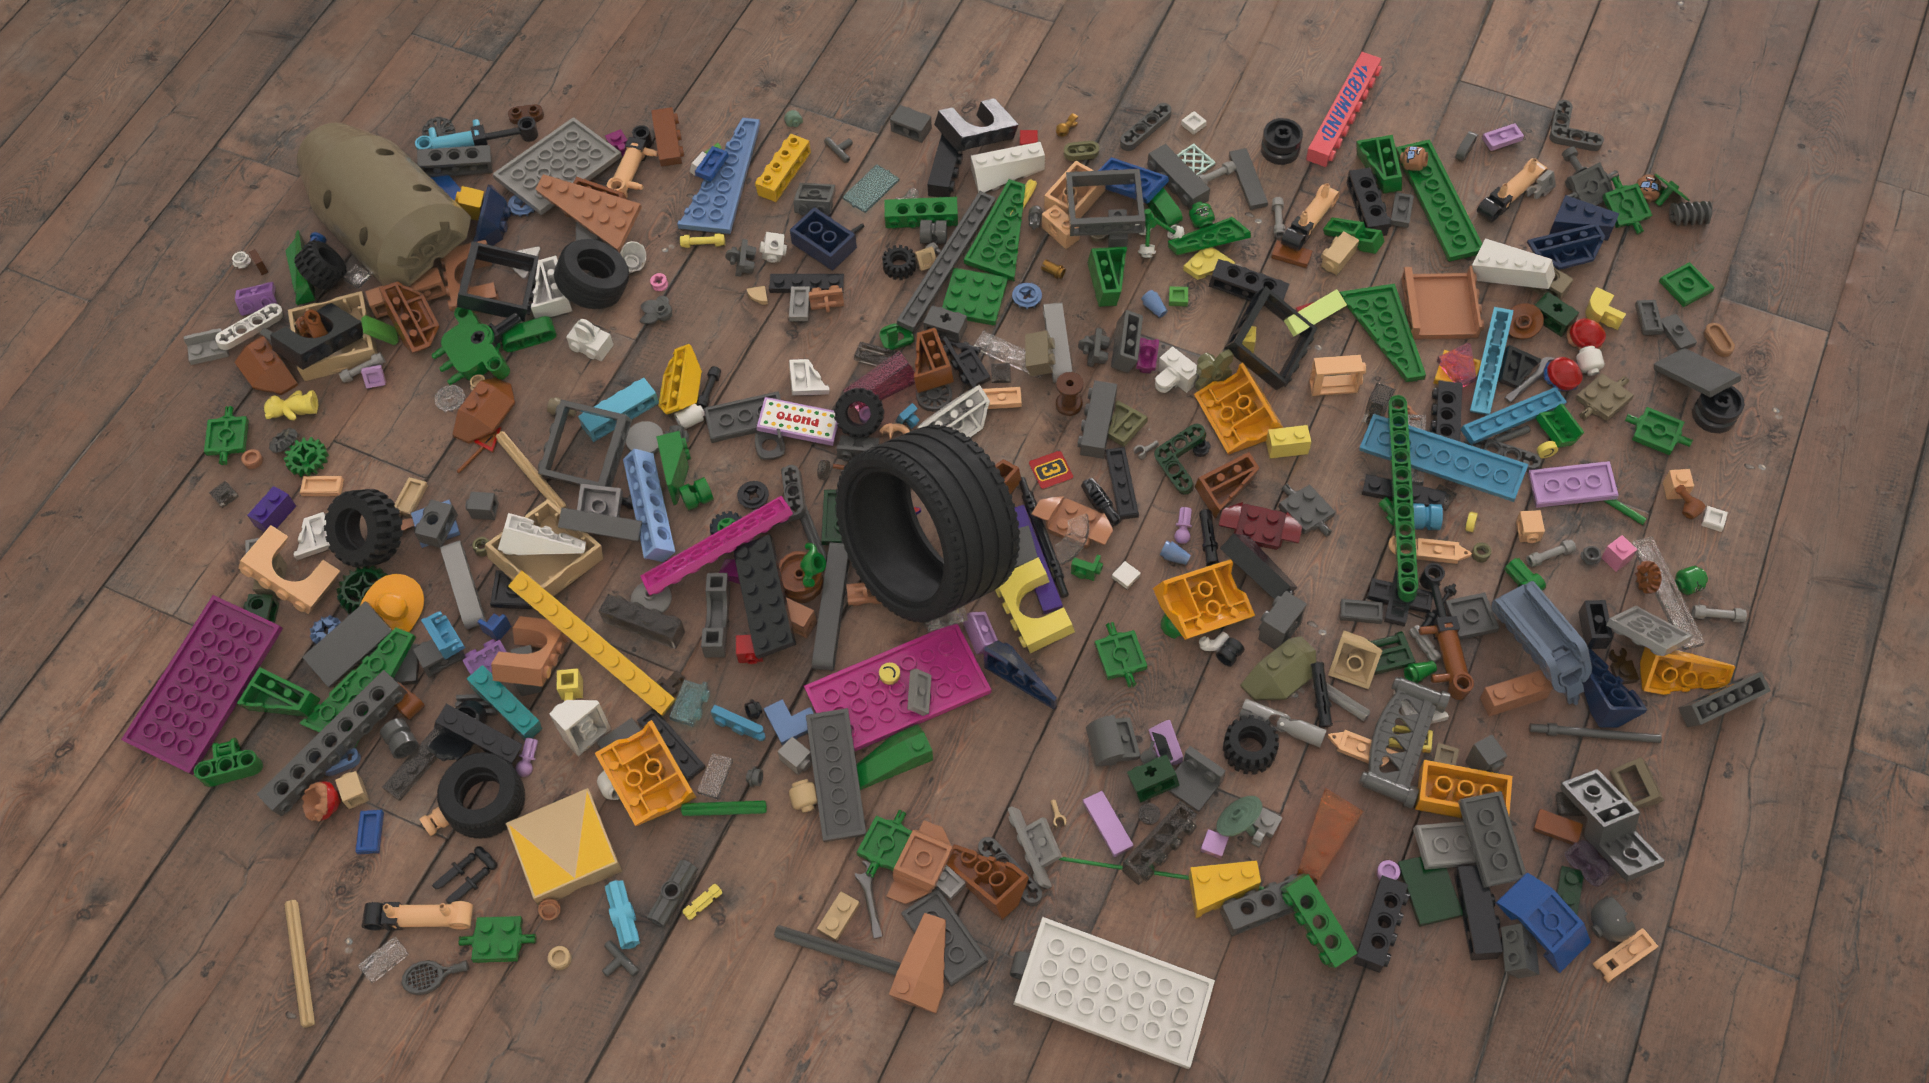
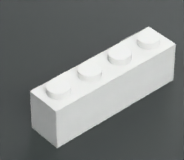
(997, 167)

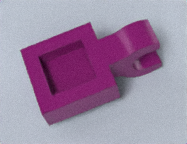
(617, 140)

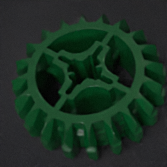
(356, 586)

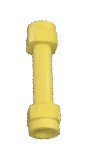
(686, 241)

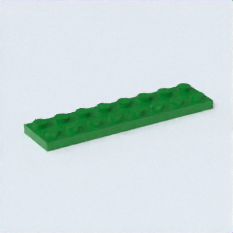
(1442, 206)

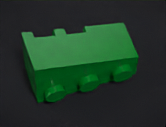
(1382, 158)
(276, 695)

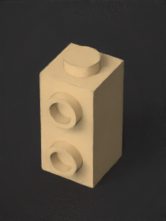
(1339, 253)

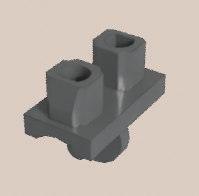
(740, 255)
(1092, 345)

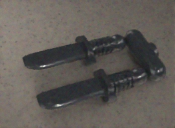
(458, 868)

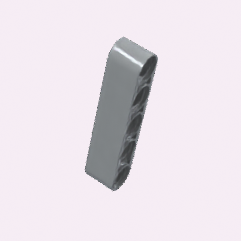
(1056, 328)
(462, 584)

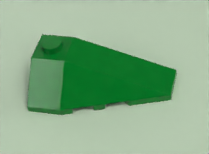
(895, 756)

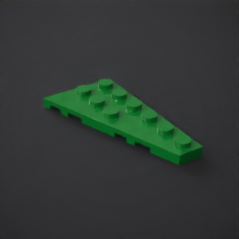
(386, 657)

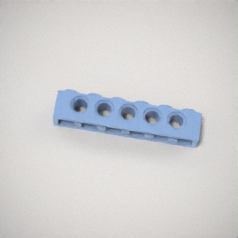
(649, 505)

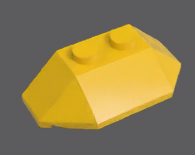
(680, 381)

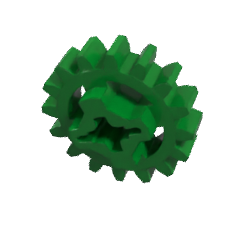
(306, 457)

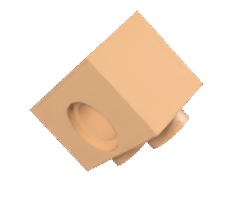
(1056, 224)

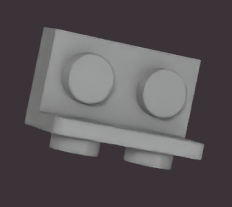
(203, 347)

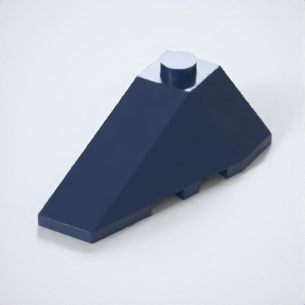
(1608, 698)

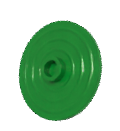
(1666, 192)

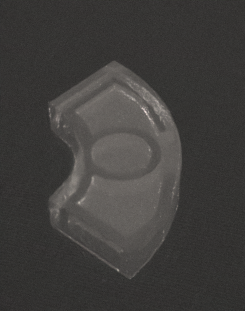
(1074, 539)

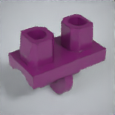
(1147, 355)

